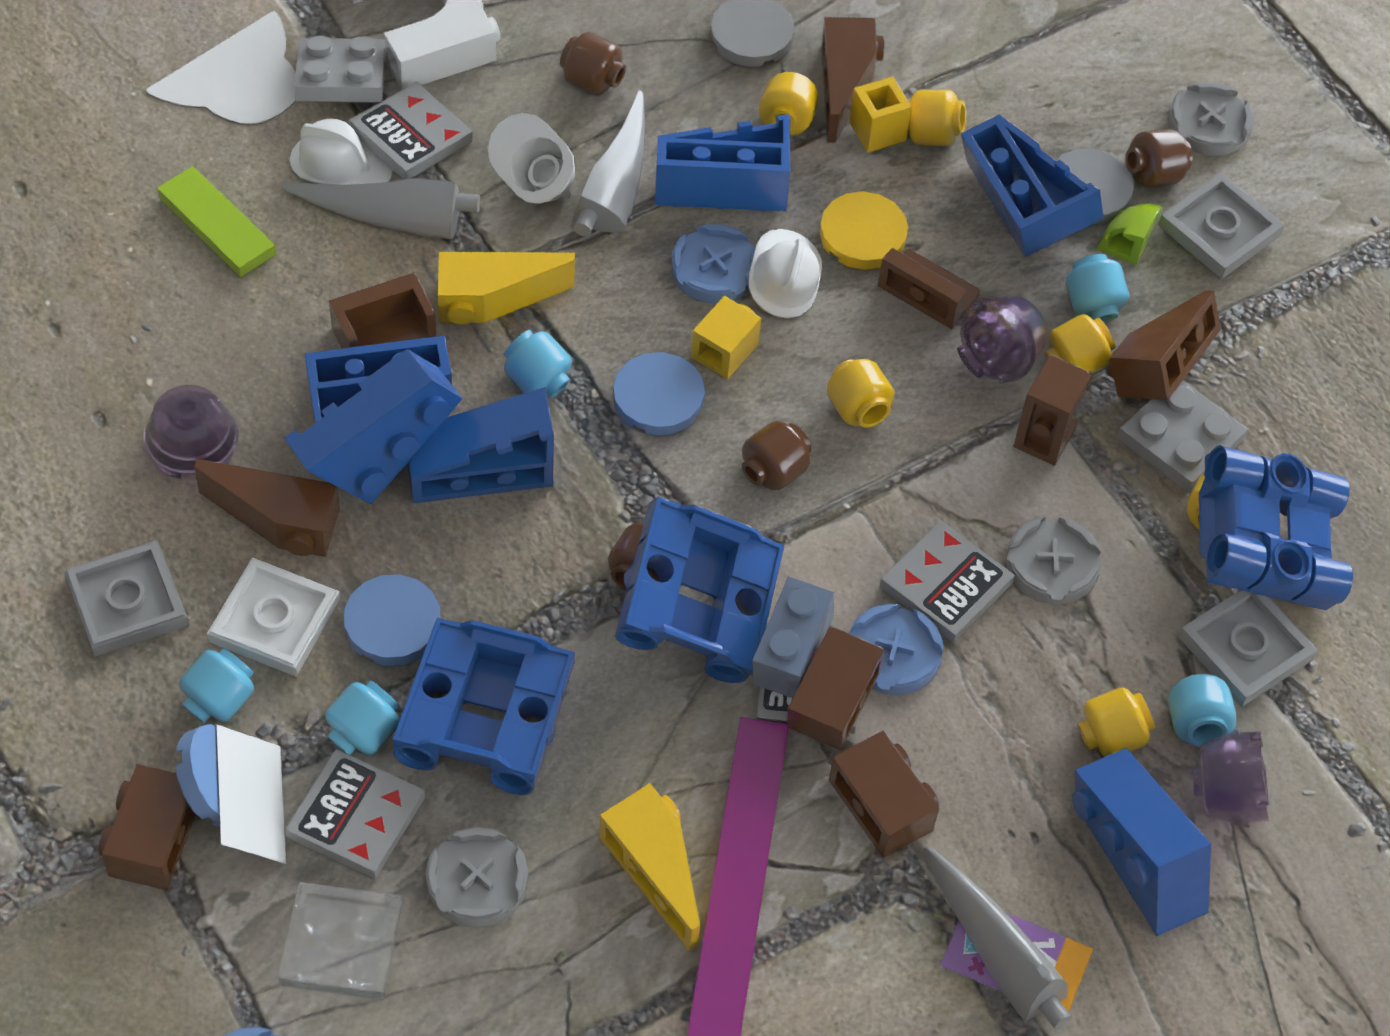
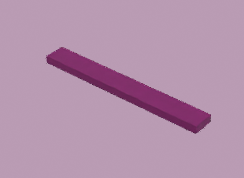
(738, 880)

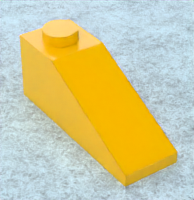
(492, 284)
(650, 846)

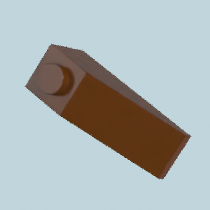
(848, 61)
(1162, 352)
(281, 508)

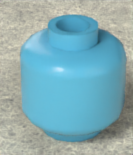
(1097, 287)
(537, 362)
(216, 686)
(1201, 708)
(362, 718)

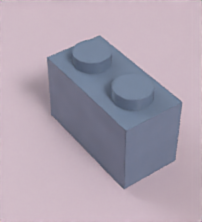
(792, 636)

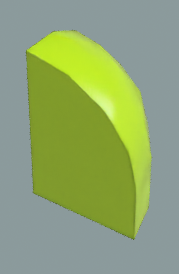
(1130, 232)

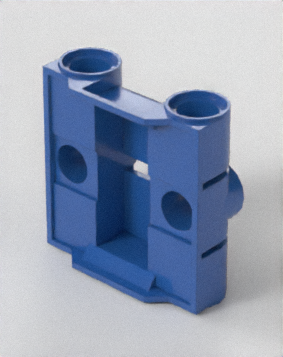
(1242, 527)
(712, 557)
(490, 670)

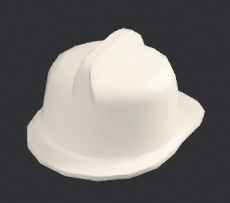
(335, 155)
(532, 159)
(785, 273)

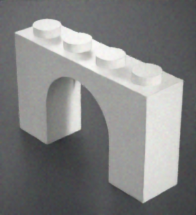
(442, 45)

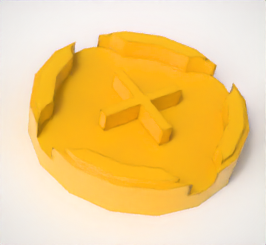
(862, 229)

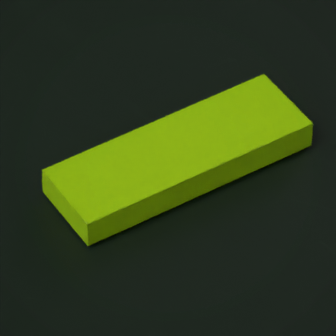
(216, 221)

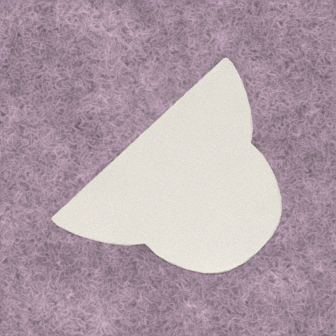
(239, 78)

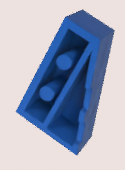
(726, 168)
(1028, 187)
(337, 372)
(377, 429)
(487, 451)
(1146, 839)

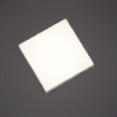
(273, 616)

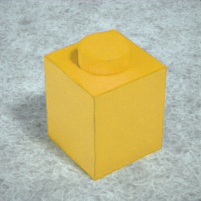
(880, 114)
(726, 337)

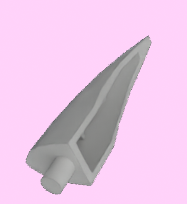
(614, 179)
(401, 205)
(1005, 949)

